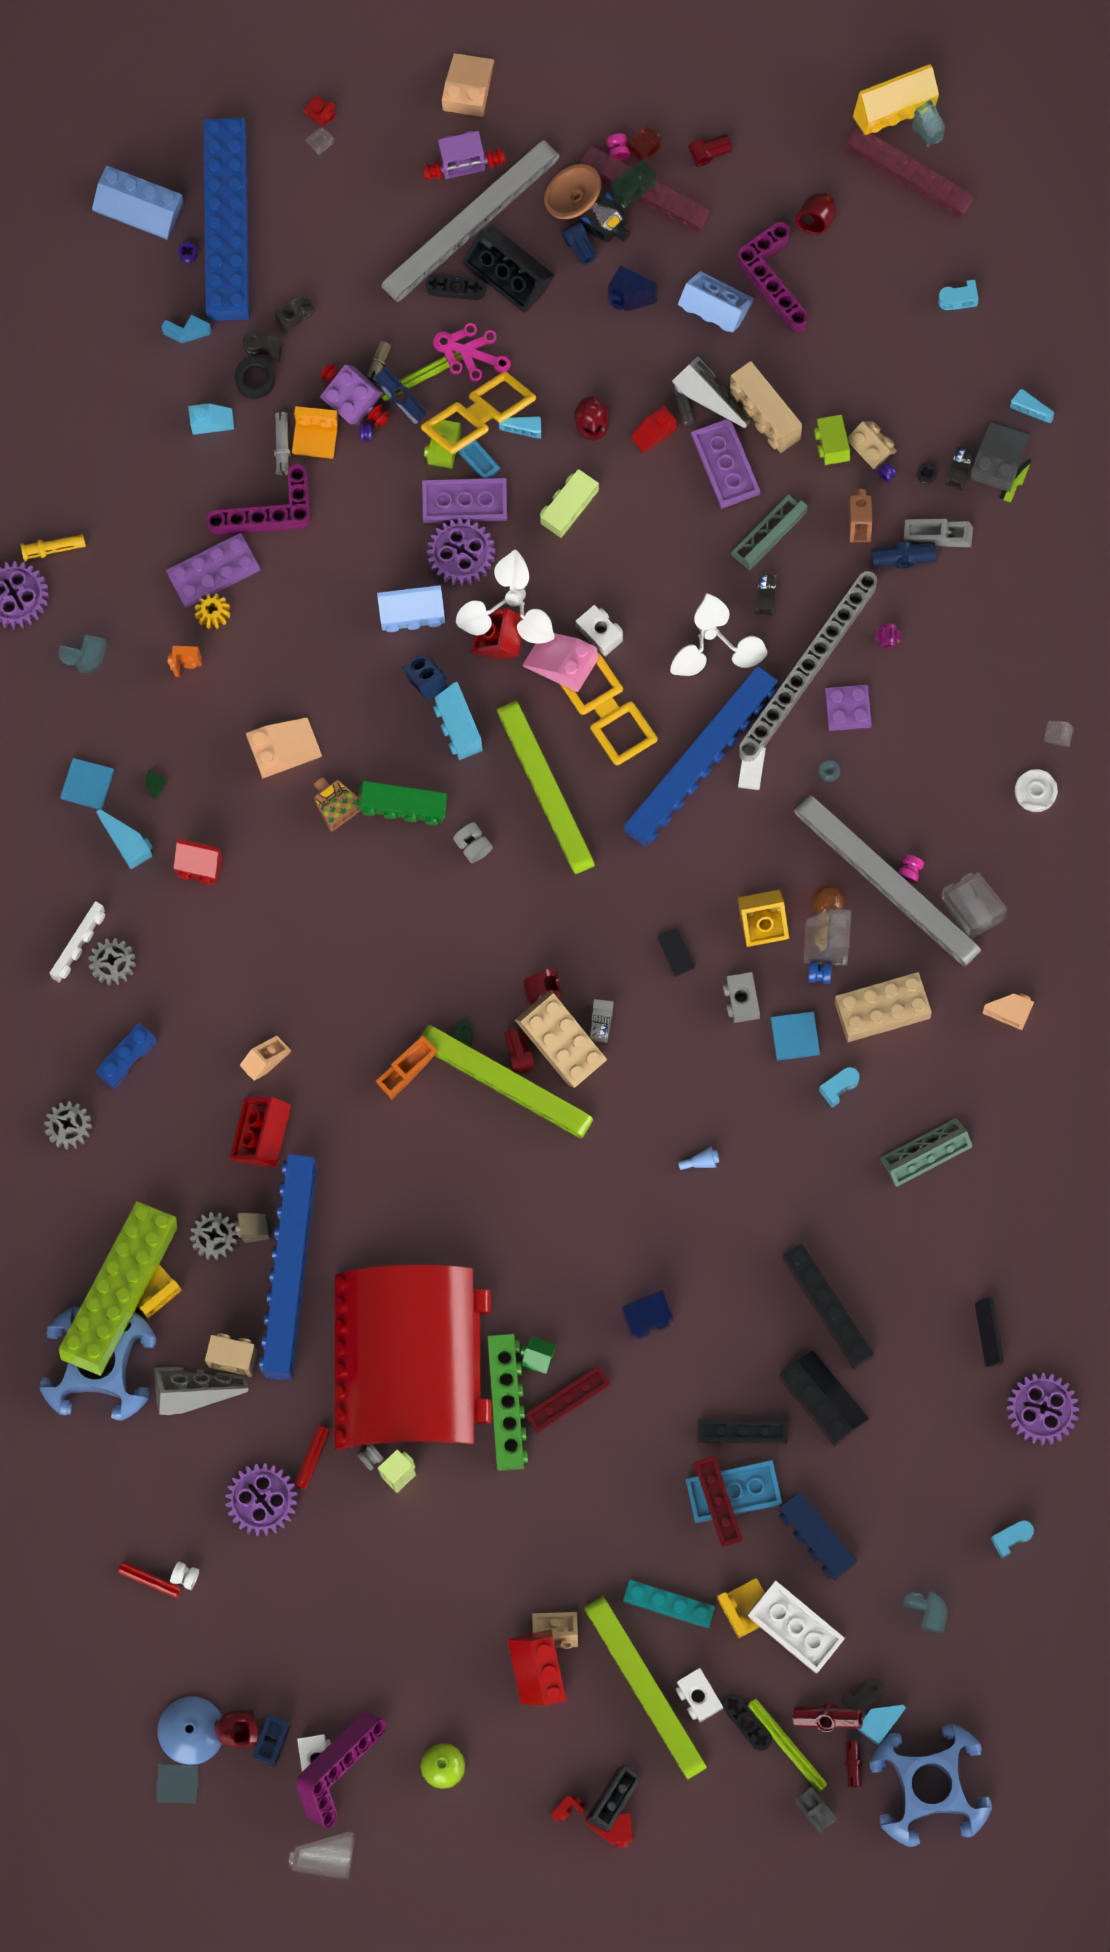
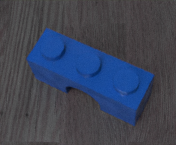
(117, 1064)

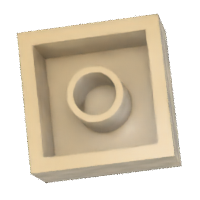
(231, 1355)

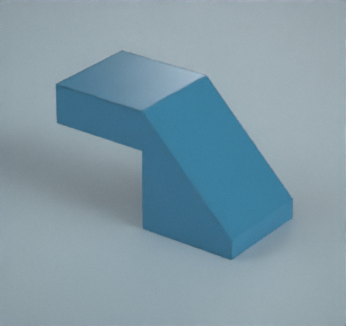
(194, 329)

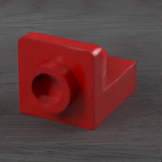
(320, 110)
(563, 1810)

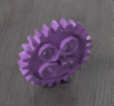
(451, 567)
(31, 586)
(1047, 1390)
(277, 1487)

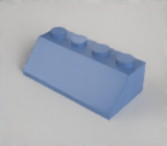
(137, 202)

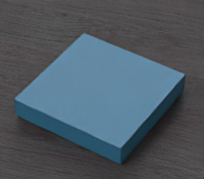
(87, 784)
(795, 1036)

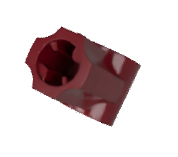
(705, 151)
(520, 1055)

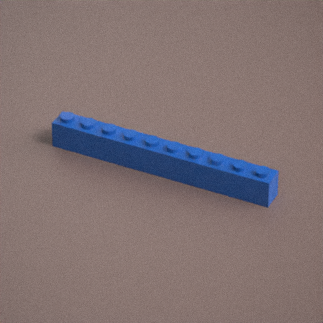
(700, 757)

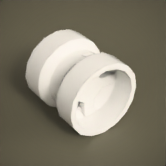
(184, 1575)

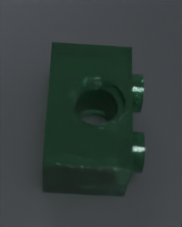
(633, 183)

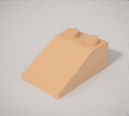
(467, 85)
(283, 746)

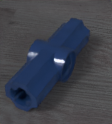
(390, 384)
(903, 555)

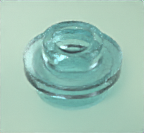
(829, 765)

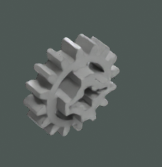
(104, 963)
(63, 1133)
(201, 1232)

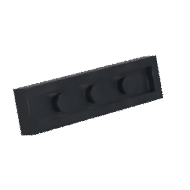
(742, 1431)

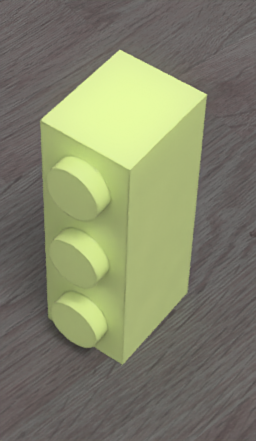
(569, 503)
(397, 1470)

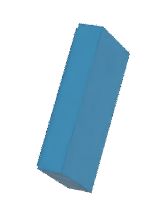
(479, 460)

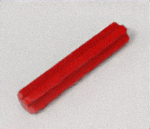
(312, 1457)
(149, 1579)

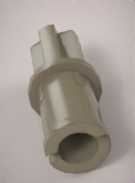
(379, 359)

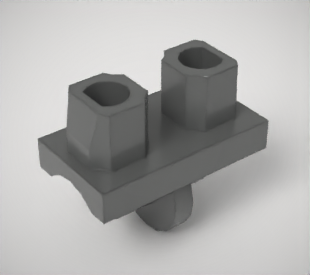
(815, 1810)

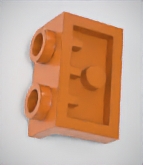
(184, 655)

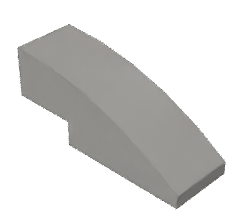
(938, 531)

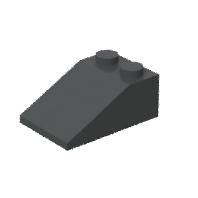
(999, 457)

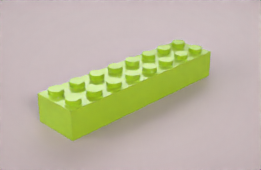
(118, 1288)

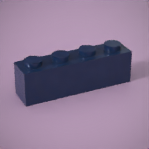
(817, 1536)

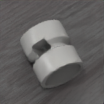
(477, 848)

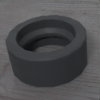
(258, 362)

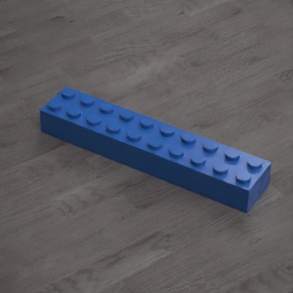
(226, 219)
(289, 1269)

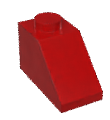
(654, 429)
(620, 1832)

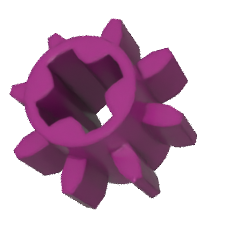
(887, 635)

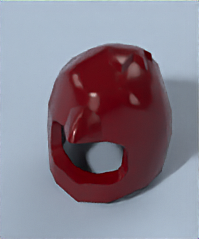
(821, 209)
(591, 414)
(540, 983)
(237, 1729)

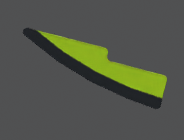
(1021, 474)

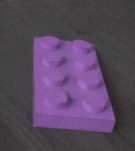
(725, 463)
(465, 500)
(213, 570)

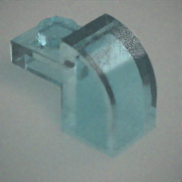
(89, 657)
(935, 1610)

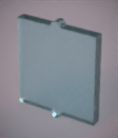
(177, 1784)

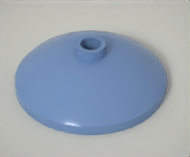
(189, 1747)

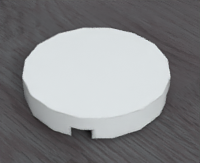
(1036, 790)

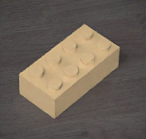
(765, 407)
(882, 1007)
(560, 1039)

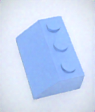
(715, 301)
(411, 608)

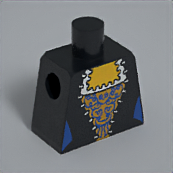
(605, 219)

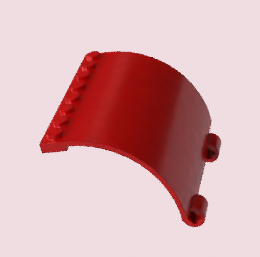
(408, 1355)

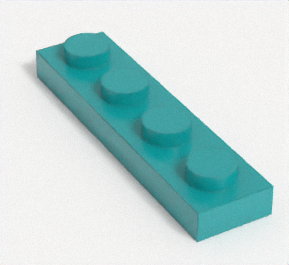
(669, 1604)

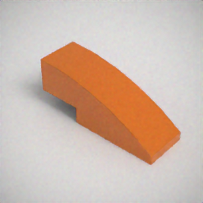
(406, 1067)

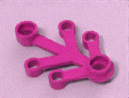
(469, 351)

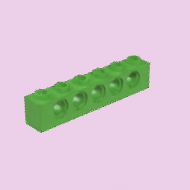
(497, 1346)

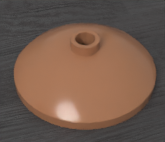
(572, 191)

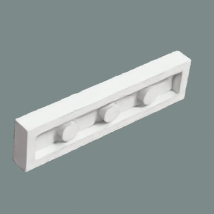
(73, 949)

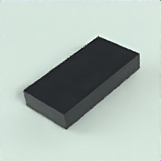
(676, 952)

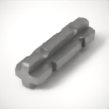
(684, 408)

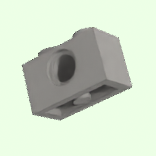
(744, 985)

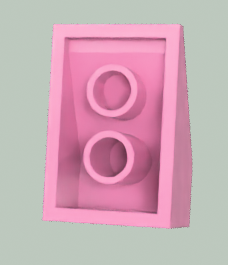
(563, 660)

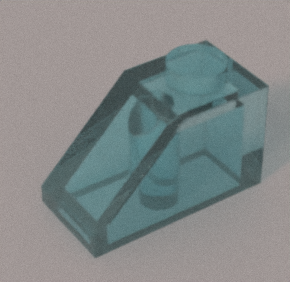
(928, 124)

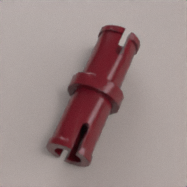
(853, 1763)

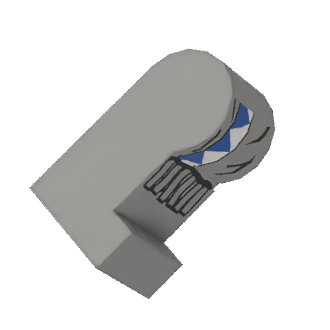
(601, 1020)

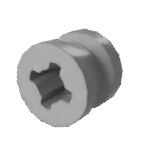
(370, 1456)

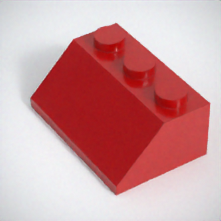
(260, 1131)
(537, 1669)

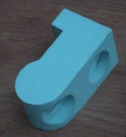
(959, 298)
(843, 1081)
(1016, 1533)

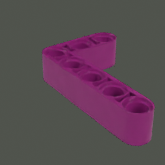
(769, 278)
(267, 512)
(332, 1763)

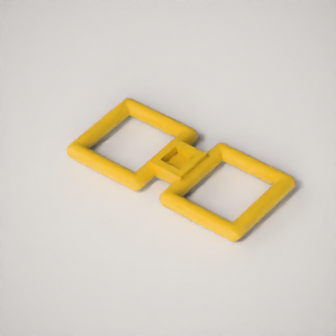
(478, 413)
(608, 711)

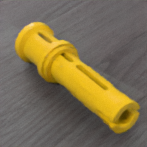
(42, 548)

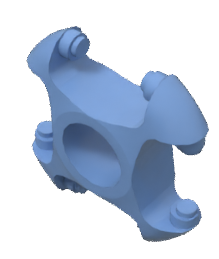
(113, 1384)
(948, 1763)

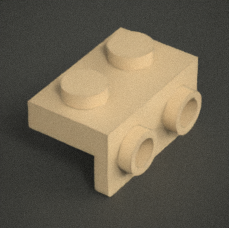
(871, 443)

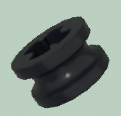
(923, 479)

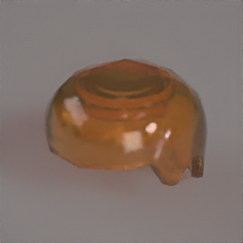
(827, 898)

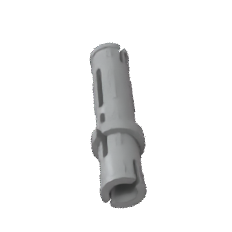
(282, 452)

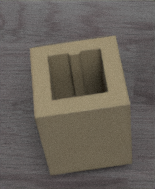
(252, 1227)

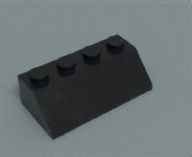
(508, 268)
(823, 1398)

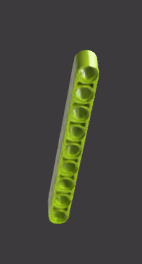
(545, 787)
(508, 1082)
(645, 1687)

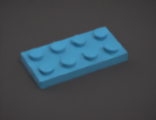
(747, 1486)

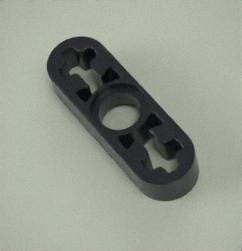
(471, 282)
(752, 1740)

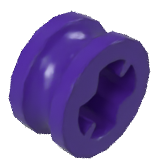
(187, 246)
(365, 431)
(886, 472)

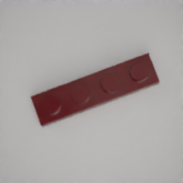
(567, 1399)
(718, 1501)

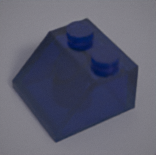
(631, 290)
(647, 1314)

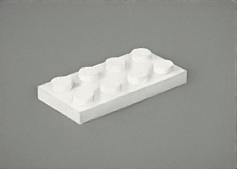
(795, 1627)

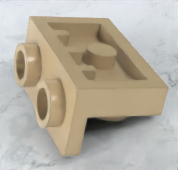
(563, 1627)

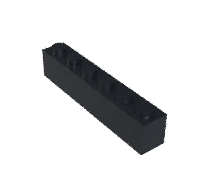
(827, 1306)

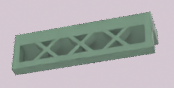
(772, 535)
(928, 1154)

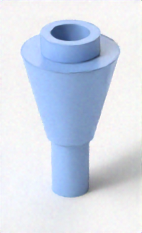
(704, 1159)

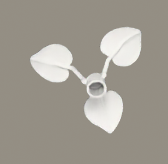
(511, 572)
(709, 615)

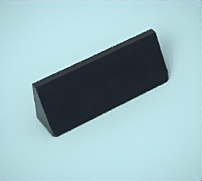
(989, 1332)
(613, 1798)

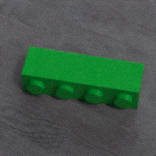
(401, 802)

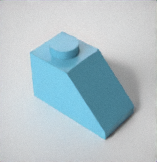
(210, 418)
(880, 1721)

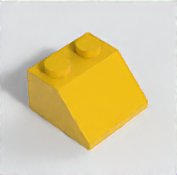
(763, 918)

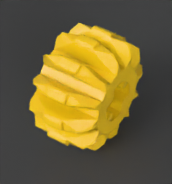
(207, 606)

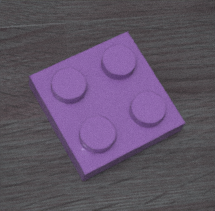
(848, 707)

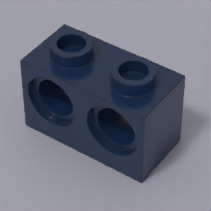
(425, 677)
(271, 1740)

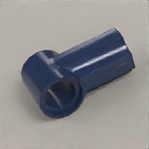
(577, 238)

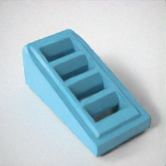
(1031, 406)
(523, 425)

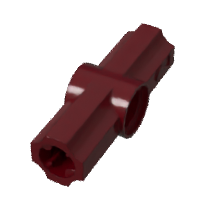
(828, 1717)

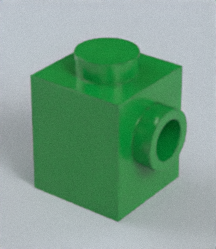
(538, 1354)

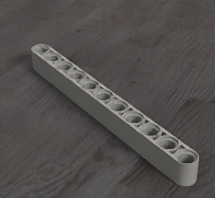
(470, 221)
(809, 657)
(887, 880)

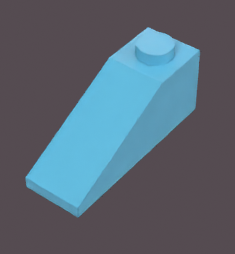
(128, 841)

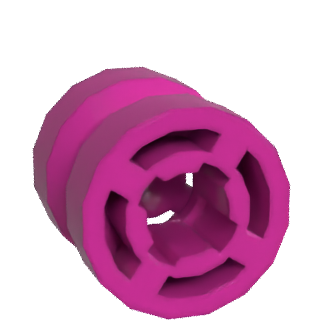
(617, 146)
(911, 868)

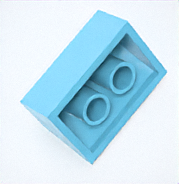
(457, 722)

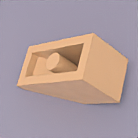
(1010, 1009)
(264, 1057)

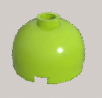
(442, 1765)

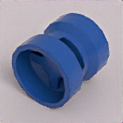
(819, 972)

